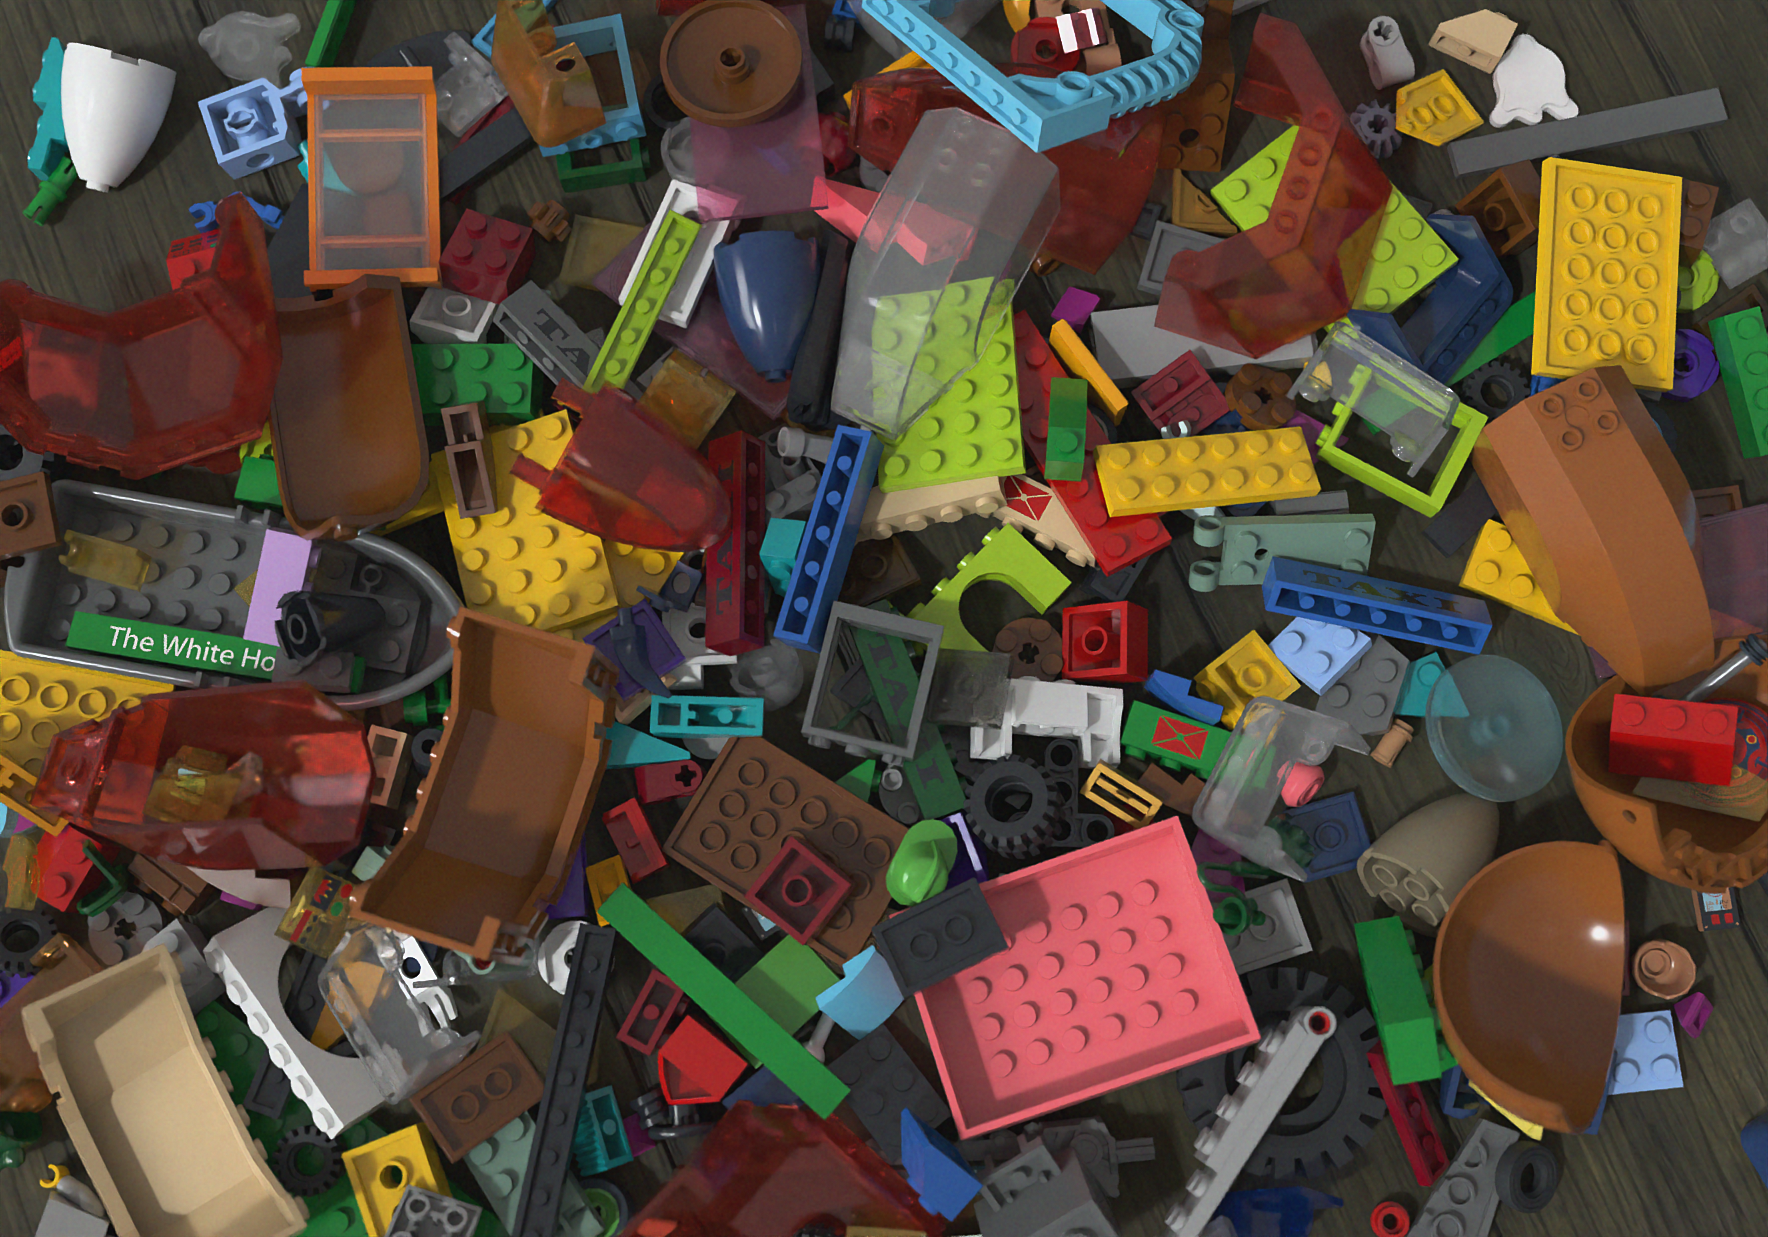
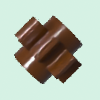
(549, 221)

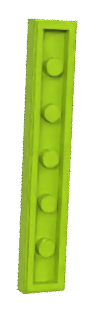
(644, 302)

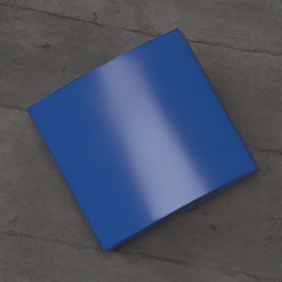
(1173, 695)

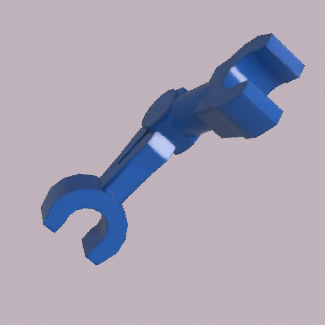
(269, 214)

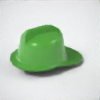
(922, 863)

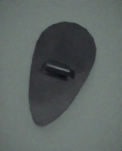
(420, 52)

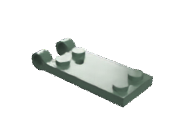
(1320, 540)

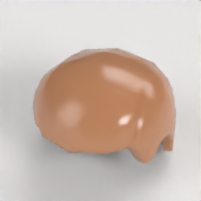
(1663, 968)

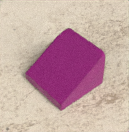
(1076, 308)

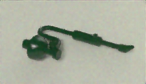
(1238, 913)

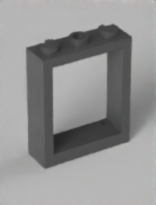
(881, 623)

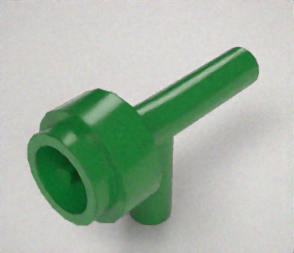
(418, 708)

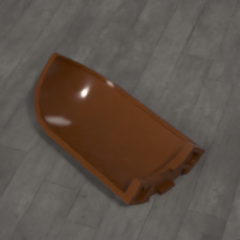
(347, 412)

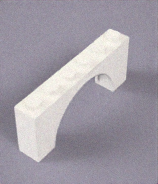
(249, 963)

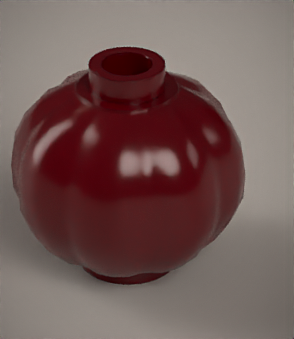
(834, 142)

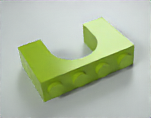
(1005, 559)

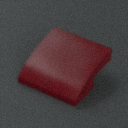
(1180, 394)

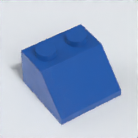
(936, 1168)

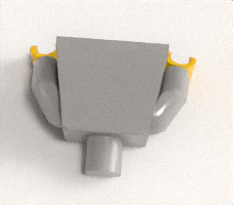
(72, 1209)

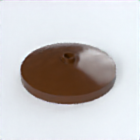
(731, 62)

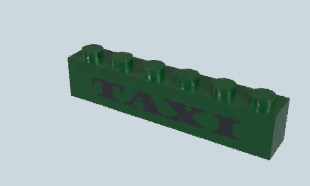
(895, 686)

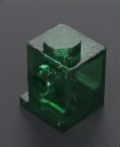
(1294, 840)

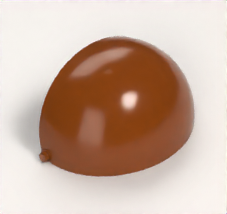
(1536, 980)

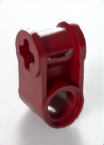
(663, 781)

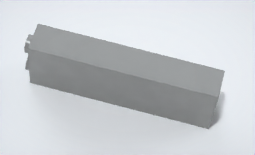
(1135, 350)

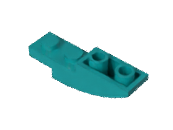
(51, 137)

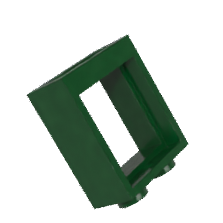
(606, 174)

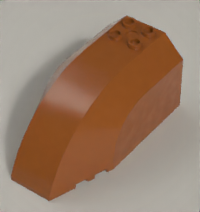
(1604, 524)

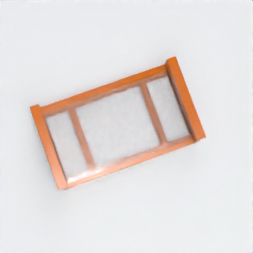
(373, 175)

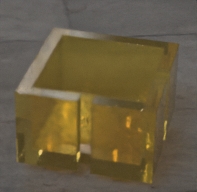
(686, 397)

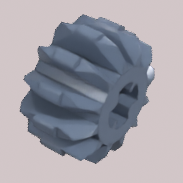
(1383, 123)

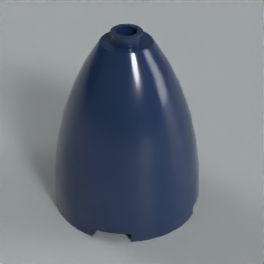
(768, 296)

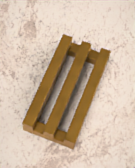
(1131, 784)

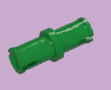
(51, 192)

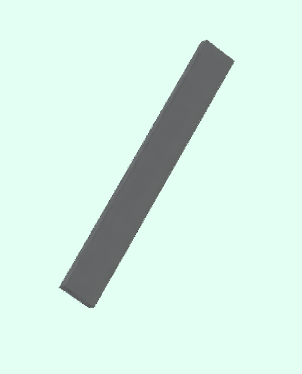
(1588, 132)

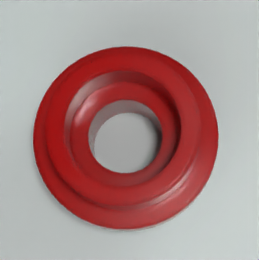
(1401, 1223)

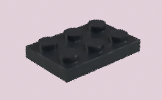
(939, 938)
(881, 1087)

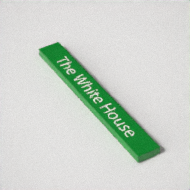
(180, 647)

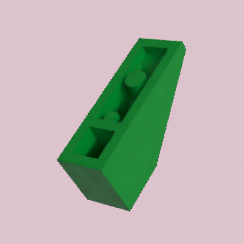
(1066, 429)

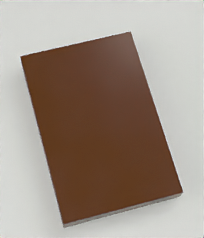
(479, 1096)

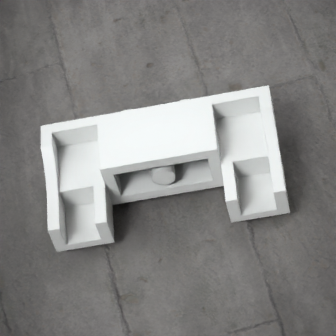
(1057, 711)

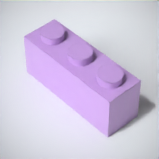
(282, 569)

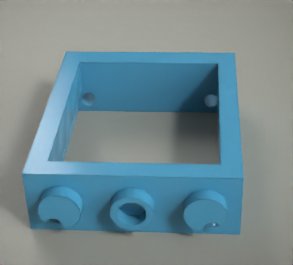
(593, 38)

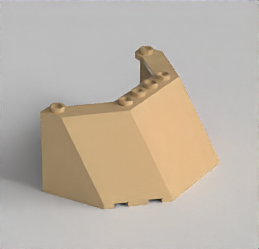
(154, 1109)

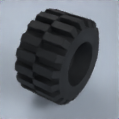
(994, 787)

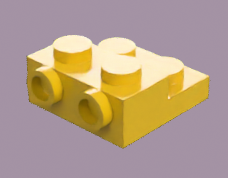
(1243, 674)

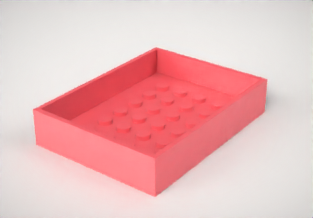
(1101, 986)

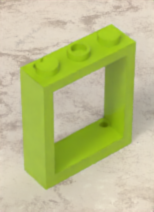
(1429, 504)

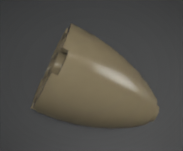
(1430, 858)

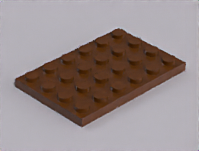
(762, 798)

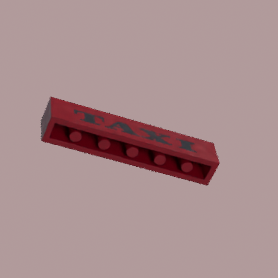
(734, 563)

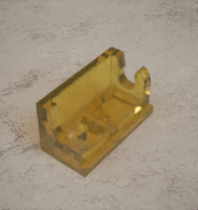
(105, 560)

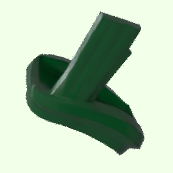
(111, 890)

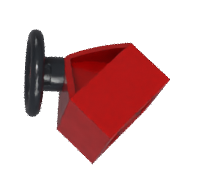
(695, 1069)

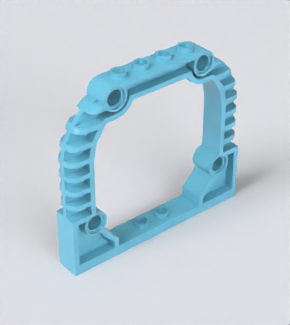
(1073, 104)

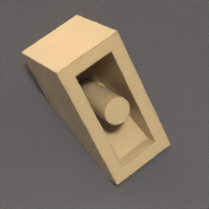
(1475, 38)

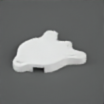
(1528, 83)

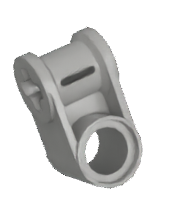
(1386, 53)

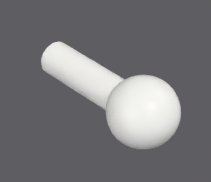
(819, 1037)

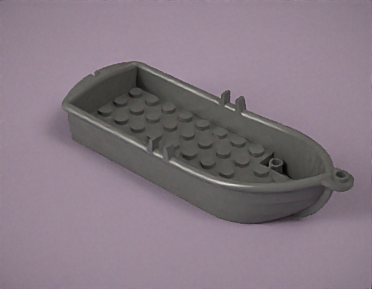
(191, 581)

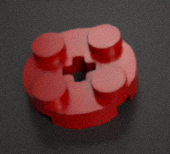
(1039, 33)

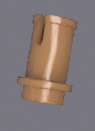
(1392, 743)

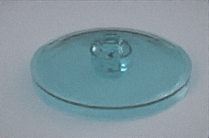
(1494, 728)

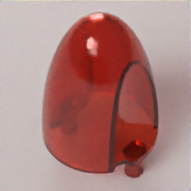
(629, 476)

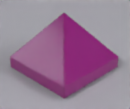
(1694, 1013)
(637, 1138)

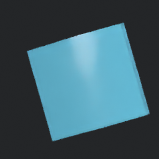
(864, 996)

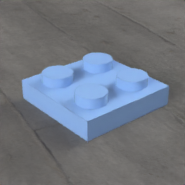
(1319, 651)
(1645, 1053)

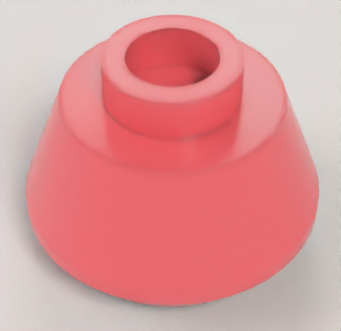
(1302, 784)

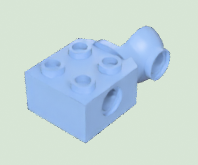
(255, 124)

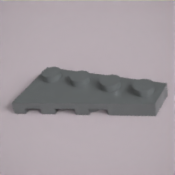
(1466, 1193)

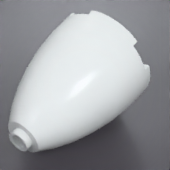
(111, 111)

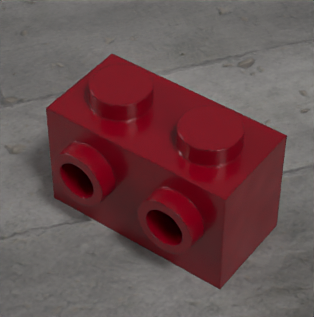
(653, 1013)

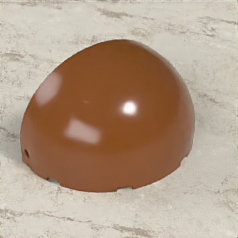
(1664, 838)

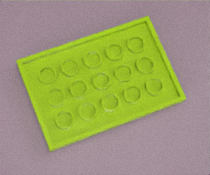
(1405, 250)
(968, 430)

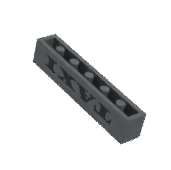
(549, 336)

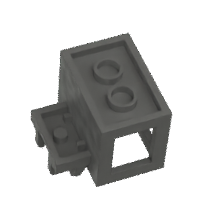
(1042, 1196)

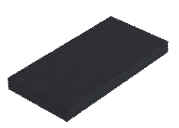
(290, 251)

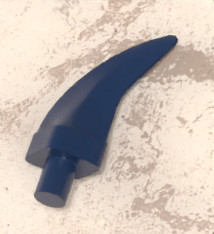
(631, 650)

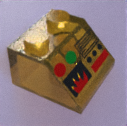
(319, 913)

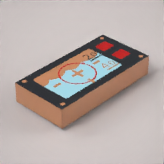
(1716, 910)

